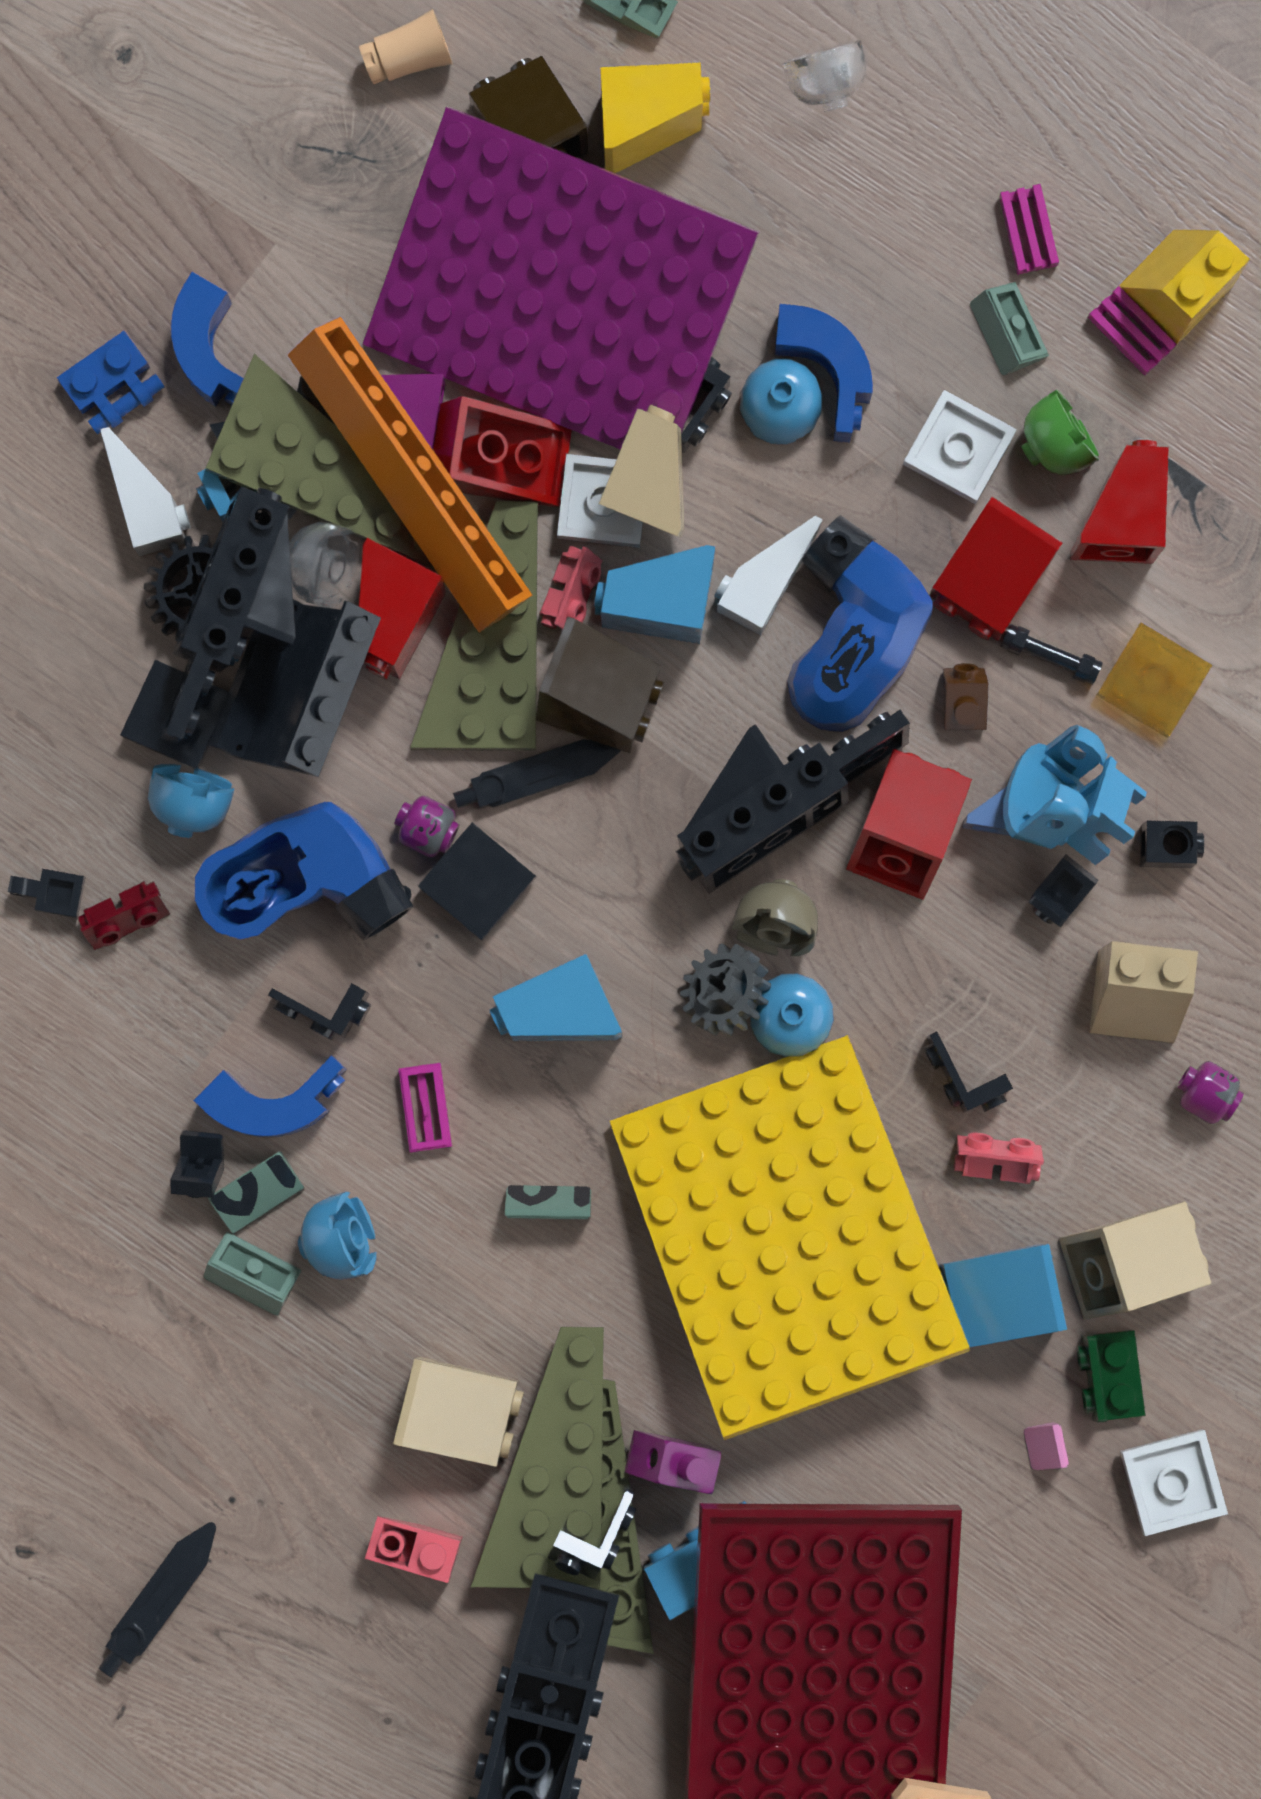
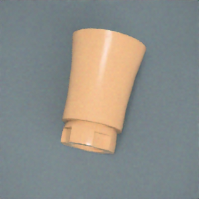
(406, 50)

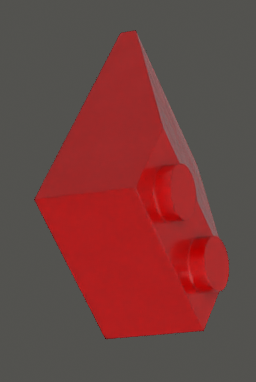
(502, 451)

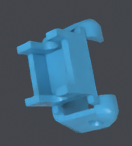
(1051, 805)

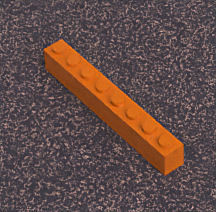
(409, 474)

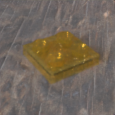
(1154, 680)

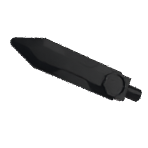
(536, 774)
(159, 1598)

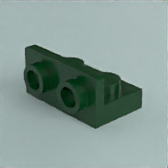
(1112, 1376)

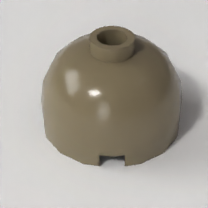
(777, 917)

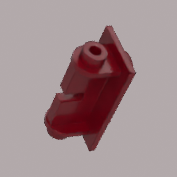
(107, 925)

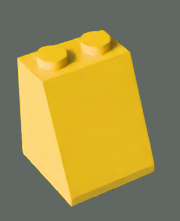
(650, 109)
(1185, 279)

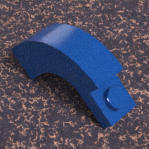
(193, 327)
(828, 342)
(245, 1113)

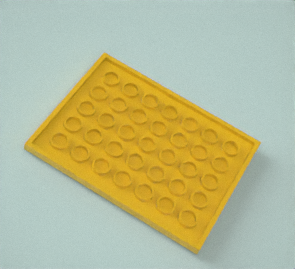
(788, 1237)

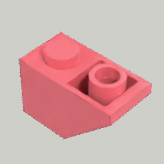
(414, 1548)

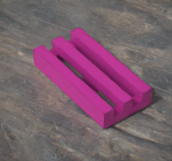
(1021, 196)
(1158, 335)
(430, 1143)

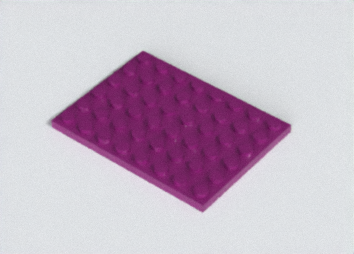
(556, 282)

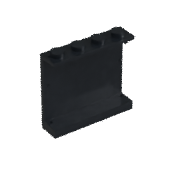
(293, 700)

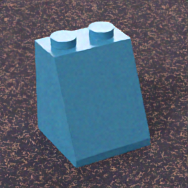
(659, 595)
(557, 1007)
(1005, 1295)

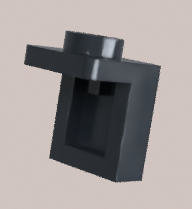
(1062, 891)
(199, 1164)

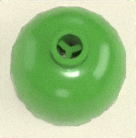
(1057, 437)

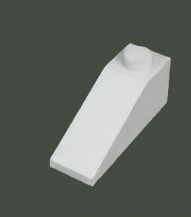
(147, 506)
(762, 581)

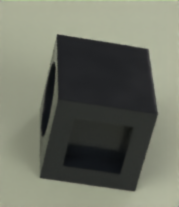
(1152, 849)

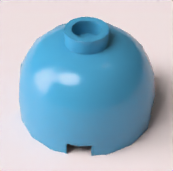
(781, 401)
(188, 800)
(795, 1017)
(336, 1237)

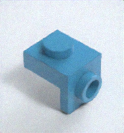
(213, 493)

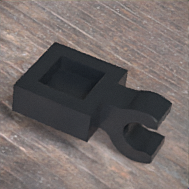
(54, 893)

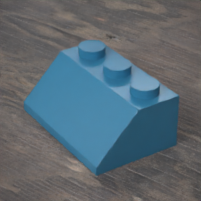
(674, 1574)

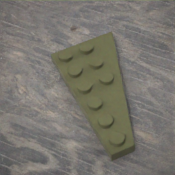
(292, 449)
(489, 678)
(555, 1471)
(625, 1577)

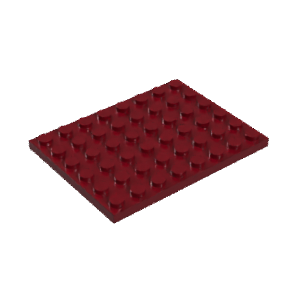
(821, 1649)

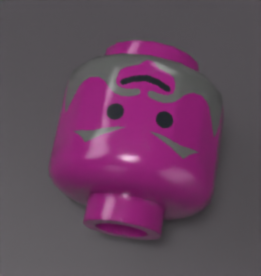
(426, 826)
(1210, 1092)

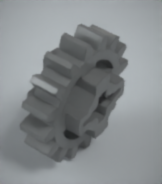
(725, 989)

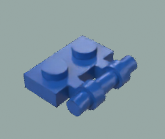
(105, 372)

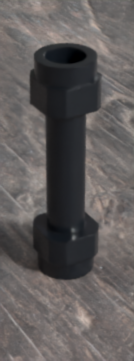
(1084, 668)

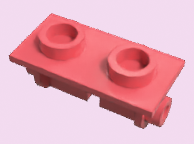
(579, 573)
(980, 1152)

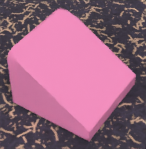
(1046, 1446)

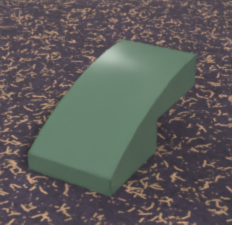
(641, 15)

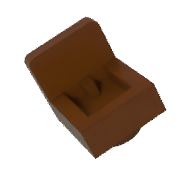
(965, 697)

